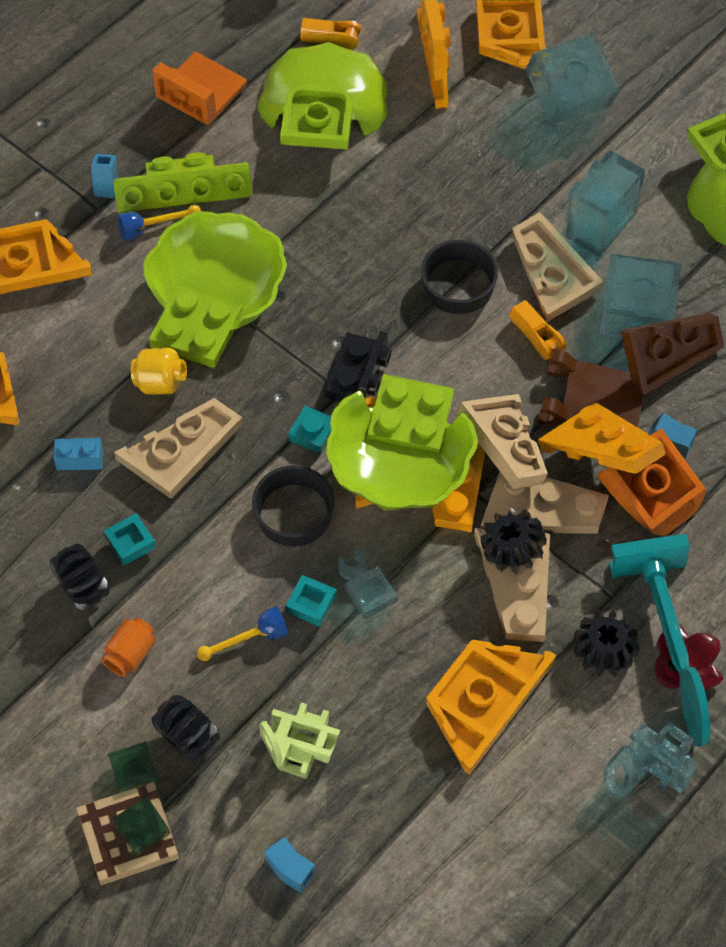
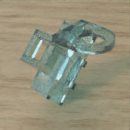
(655, 755)

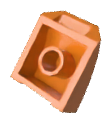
(661, 493)

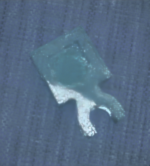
(366, 588)

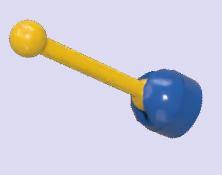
(132, 224)
(269, 625)

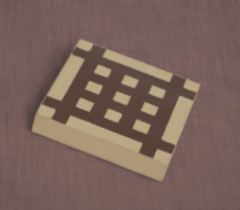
(108, 848)

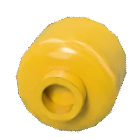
(158, 371)

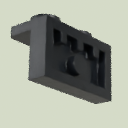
(358, 366)

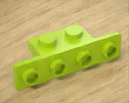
(182, 183)

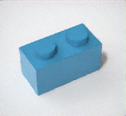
(78, 454)

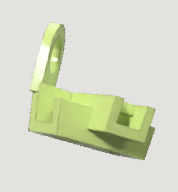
(299, 746)

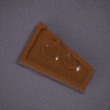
(669, 348)

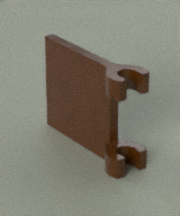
(587, 385)

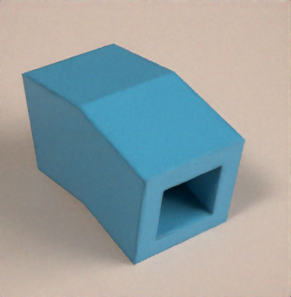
(103, 173)
(680, 434)
(289, 865)

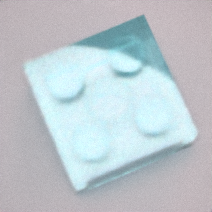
(572, 79)
(603, 202)
(638, 293)

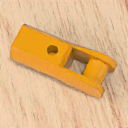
(337, 32)
(535, 328)

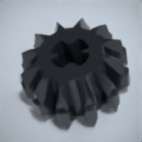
(513, 540)
(79, 576)
(606, 630)
(185, 728)

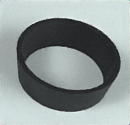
(459, 250)
(293, 476)

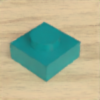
(311, 430)
(129, 539)
(311, 600)

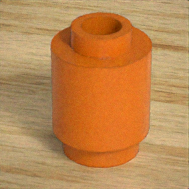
(128, 646)

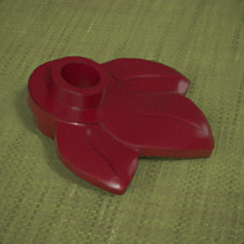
(702, 652)

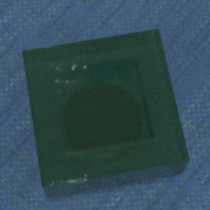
(133, 767)
(141, 826)

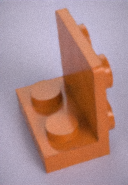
(198, 87)

